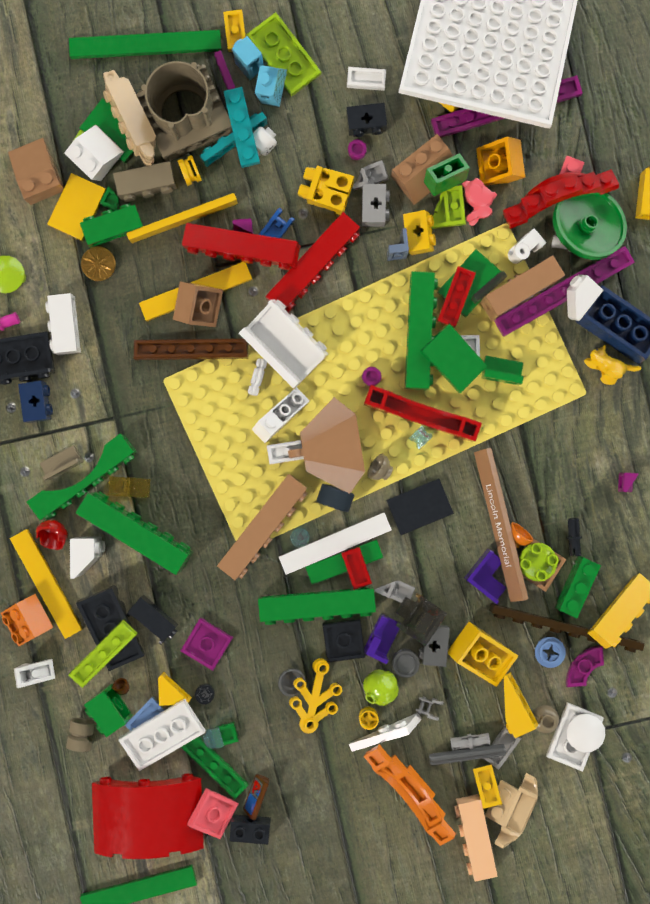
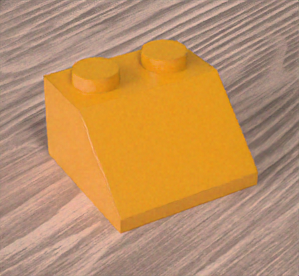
(501, 161)

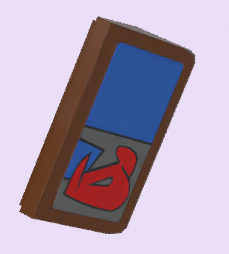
(256, 796)

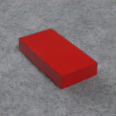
(356, 568)

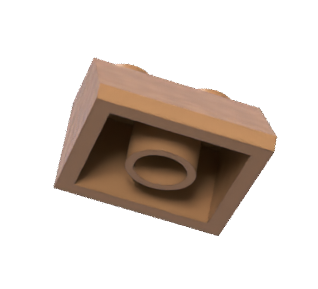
(197, 304)

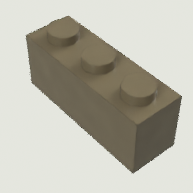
(145, 181)

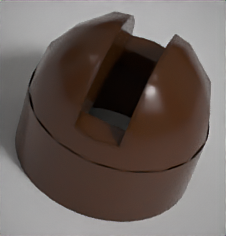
(121, 686)

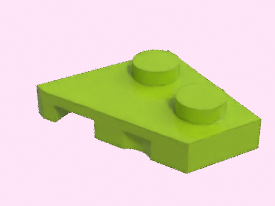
(450, 209)

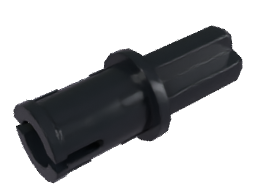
(574, 537)

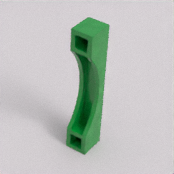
(115, 452)

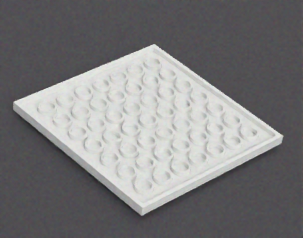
(491, 56)

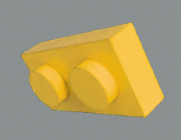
(234, 27)
(487, 786)

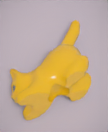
(611, 368)

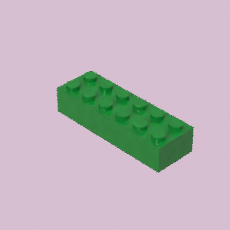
(134, 532)

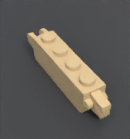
(130, 115)

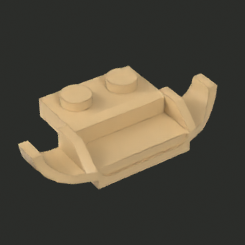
(515, 809)

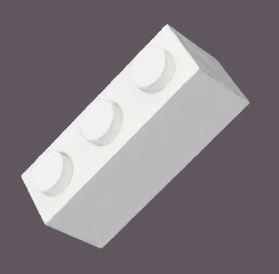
(63, 324)

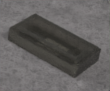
(488, 287)

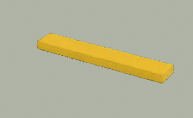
(182, 218)
(222, 280)
(46, 583)

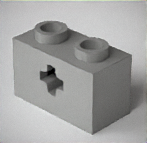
(370, 194)

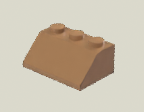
(411, 172)

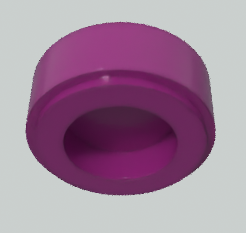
(357, 149)
(371, 376)

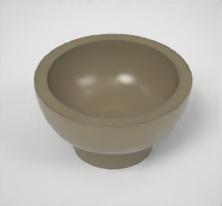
(380, 468)
(547, 718)

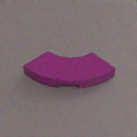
(584, 665)

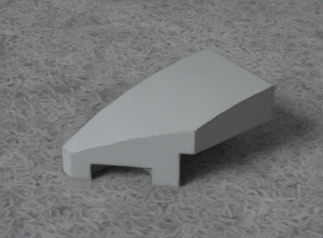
(371, 174)
(396, 590)

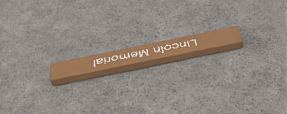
(501, 525)

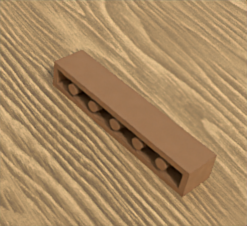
(262, 526)

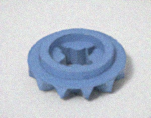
(554, 660)

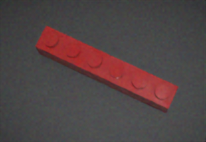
(241, 246)
(315, 261)

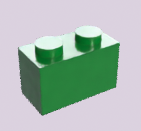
(446, 174)

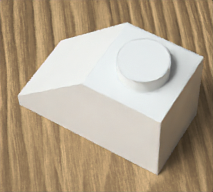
(581, 296)

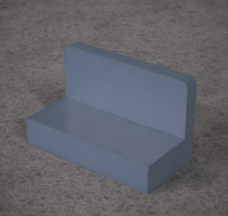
(399, 251)

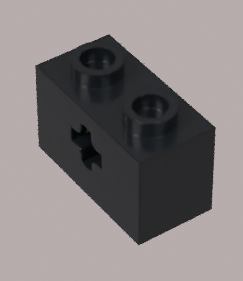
(373, 112)
(246, 830)

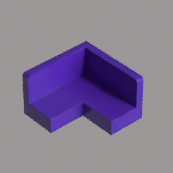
(481, 576)
(381, 638)

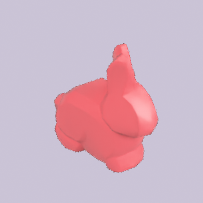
(478, 197)

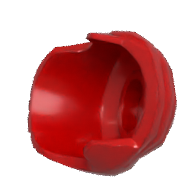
(52, 534)

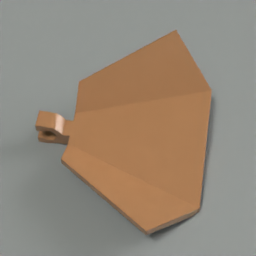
(333, 447)

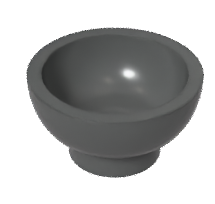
(286, 681)

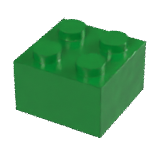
(108, 711)

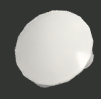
(585, 732)

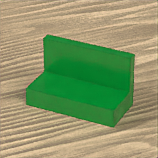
(503, 370)

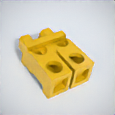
(328, 188)

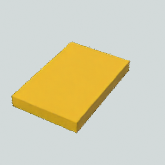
(77, 201)

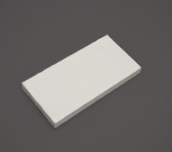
(162, 734)

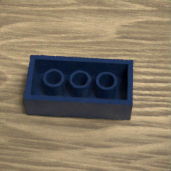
(619, 325)

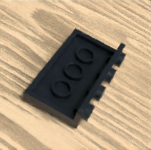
(25, 358)

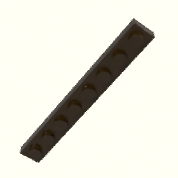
(557, 626)

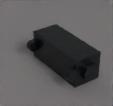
(153, 619)

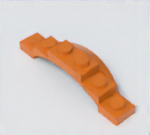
(413, 791)

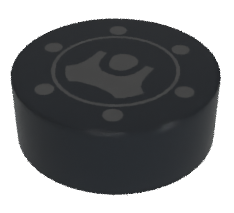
(204, 694)

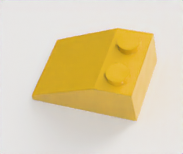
(482, 654)

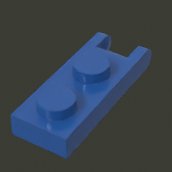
(276, 226)

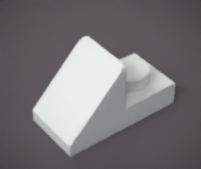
(34, 673)

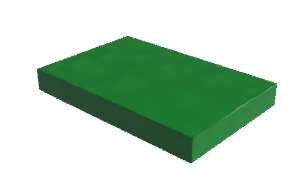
(109, 125)
(484, 273)
(454, 358)

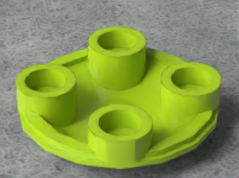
(11, 274)
(538, 562)

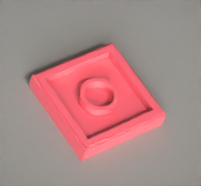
(212, 813)

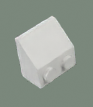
(94, 153)
(84, 553)

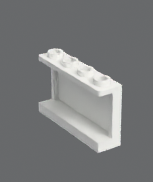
(284, 343)

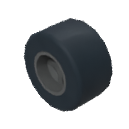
(335, 498)

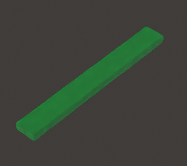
(145, 44)

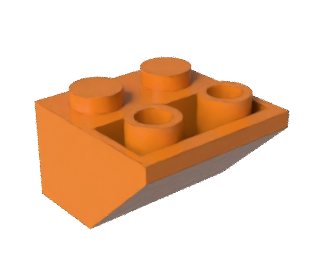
(26, 620)

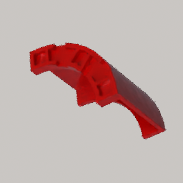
(145, 817)

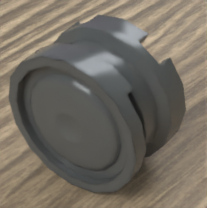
(405, 663)

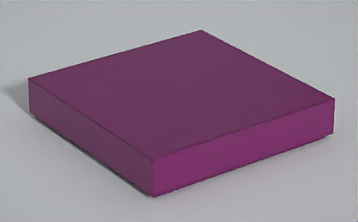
(206, 644)

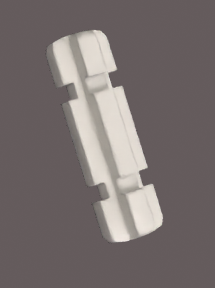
(257, 377)

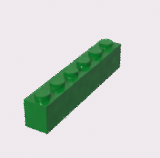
(420, 329)
(316, 604)

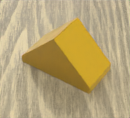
(170, 691)

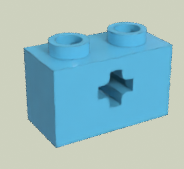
(247, 57)

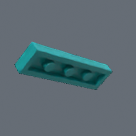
(241, 127)
(227, 143)

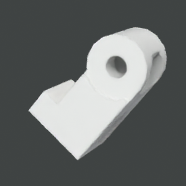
(521, 250)

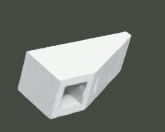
(280, 415)

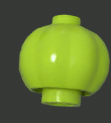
(380, 687)

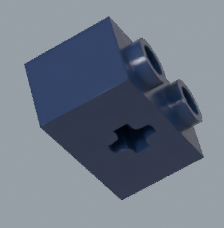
(31, 392)

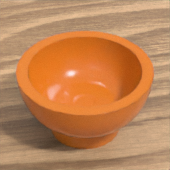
(520, 535)

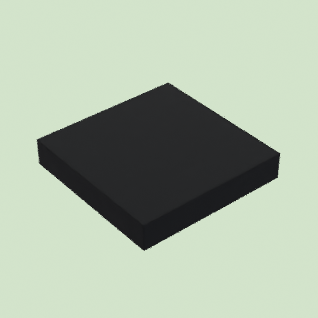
(343, 640)

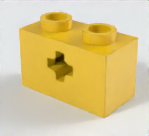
(414, 223)

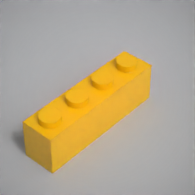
(621, 612)

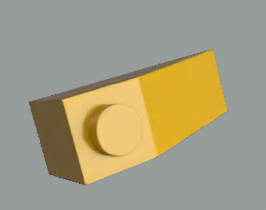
(517, 711)

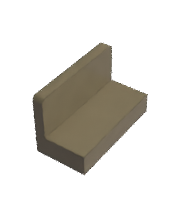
(61, 462)

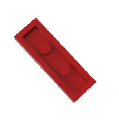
(456, 296)

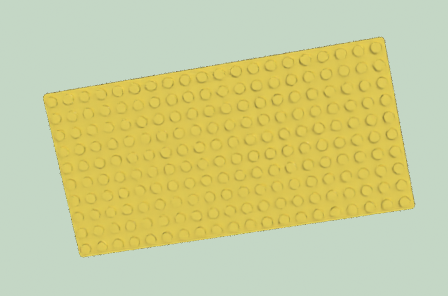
(363, 333)

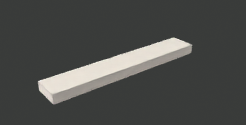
(335, 543)

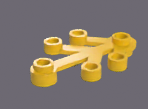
(315, 698)

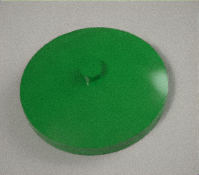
(590, 225)

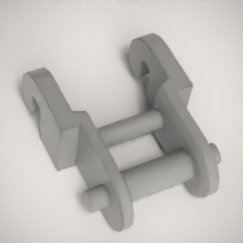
(423, 700)

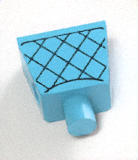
(270, 84)

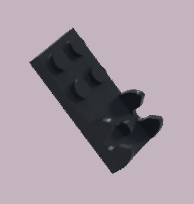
(102, 614)

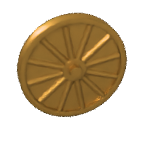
(98, 263)

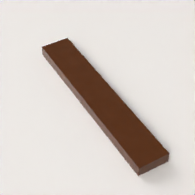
(190, 349)

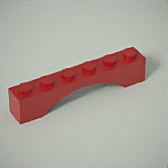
(422, 414)

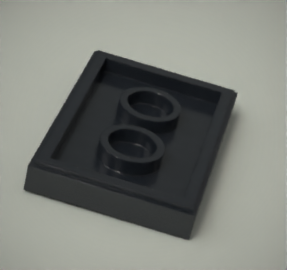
(419, 506)

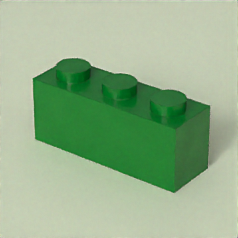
(110, 225)
(577, 586)

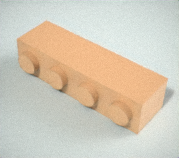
(476, 837)

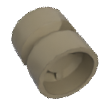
(80, 734)

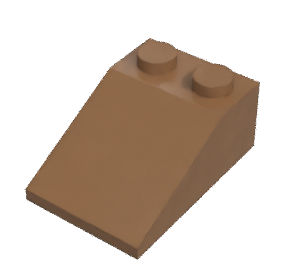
(35, 171)

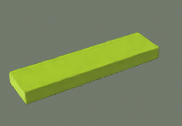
(102, 653)

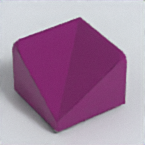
(243, 225)
(625, 481)

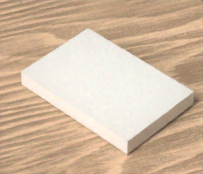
(559, 748)

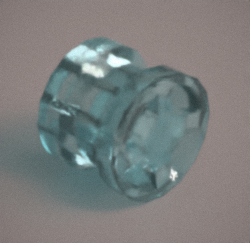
(420, 437)

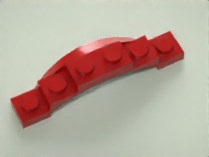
(556, 190)

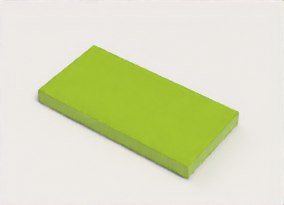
(284, 51)

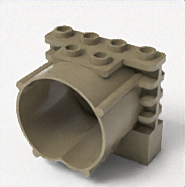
(193, 129)

